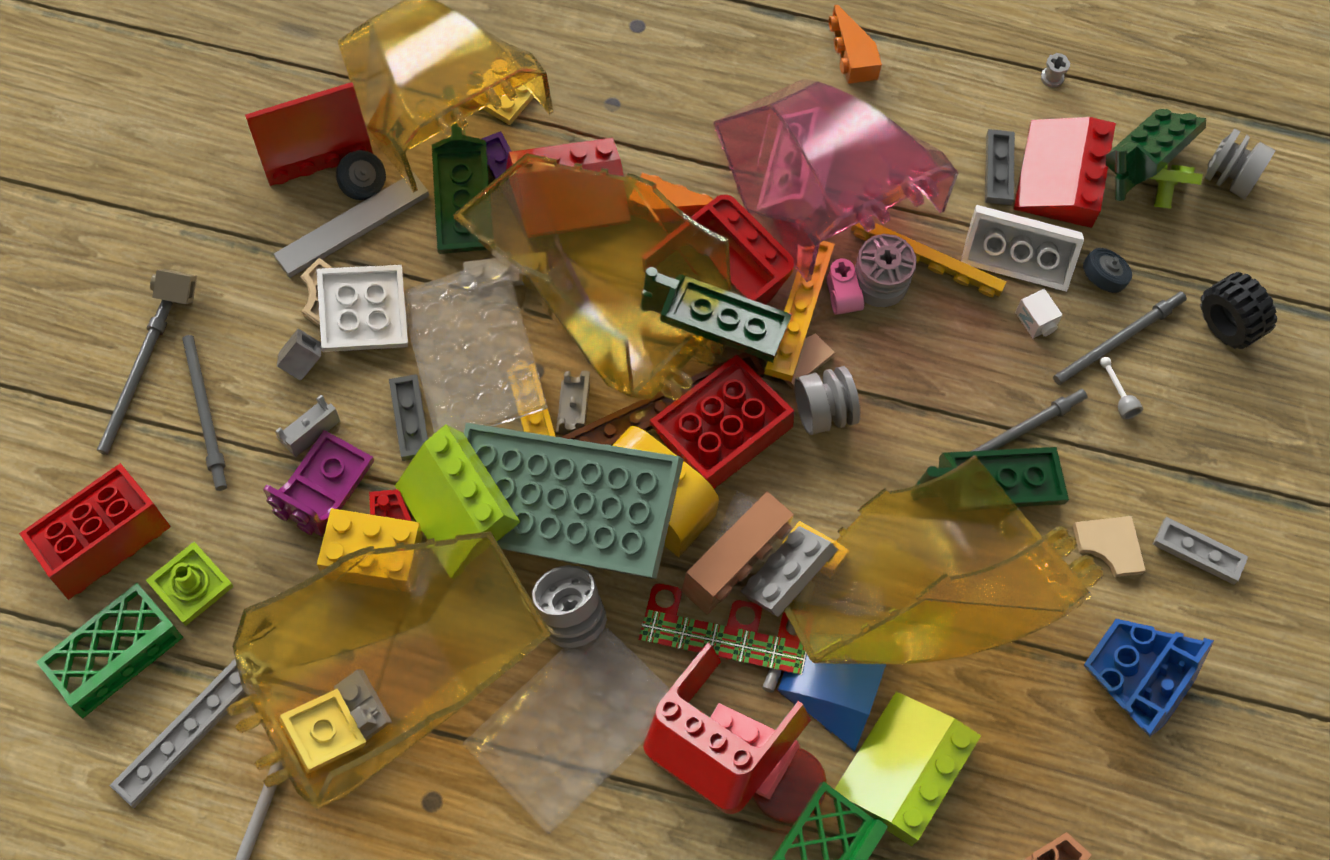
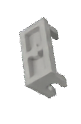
(573, 402)
(308, 427)

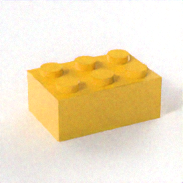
(354, 531)

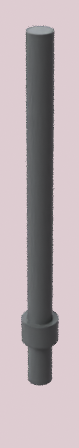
(1159, 311)
(155, 328)
(1058, 408)
(215, 459)

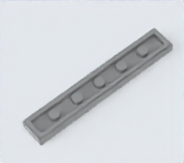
(349, 226)
(179, 737)

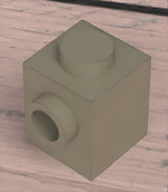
(173, 286)

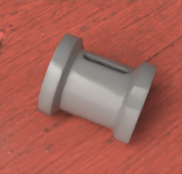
(1056, 67)

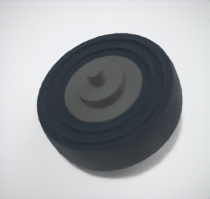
(360, 175)
(1107, 270)

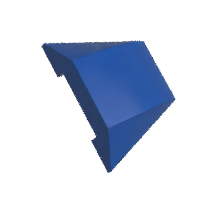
(1147, 670)
(835, 695)

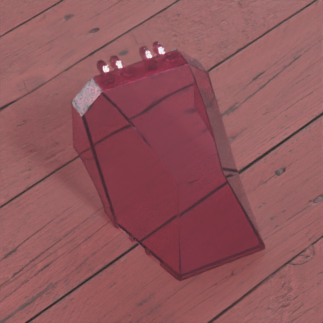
(823, 162)

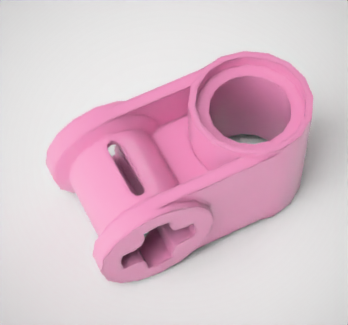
(844, 287)

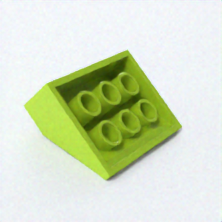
(453, 490)
(907, 766)

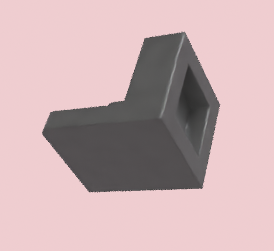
(299, 354)

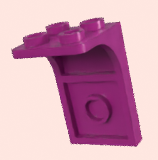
(320, 483)

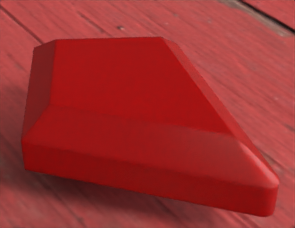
(388, 504)

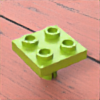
(1167, 180)
(189, 583)

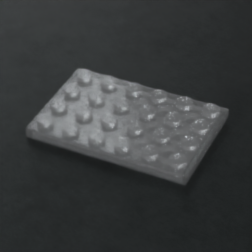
(473, 348)
(569, 727)

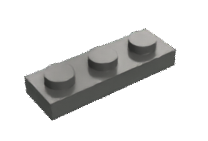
(999, 167)
(408, 415)

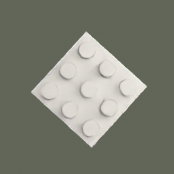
(362, 308)

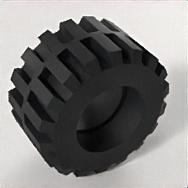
(1238, 310)

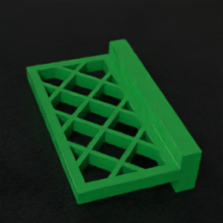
(122, 664)
(861, 844)

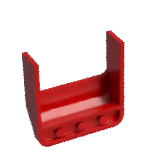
(756, 258)
(707, 754)

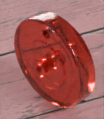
(794, 789)

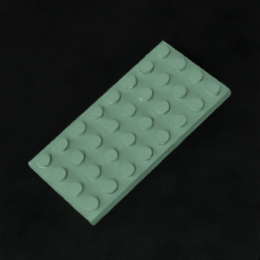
(581, 498)

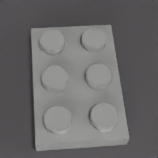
(788, 570)

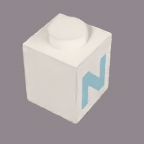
(1039, 314)

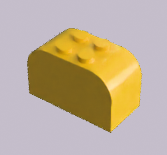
(694, 500)

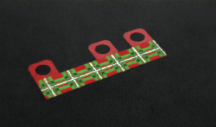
(730, 642)

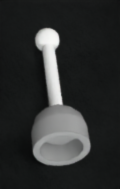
(1128, 405)

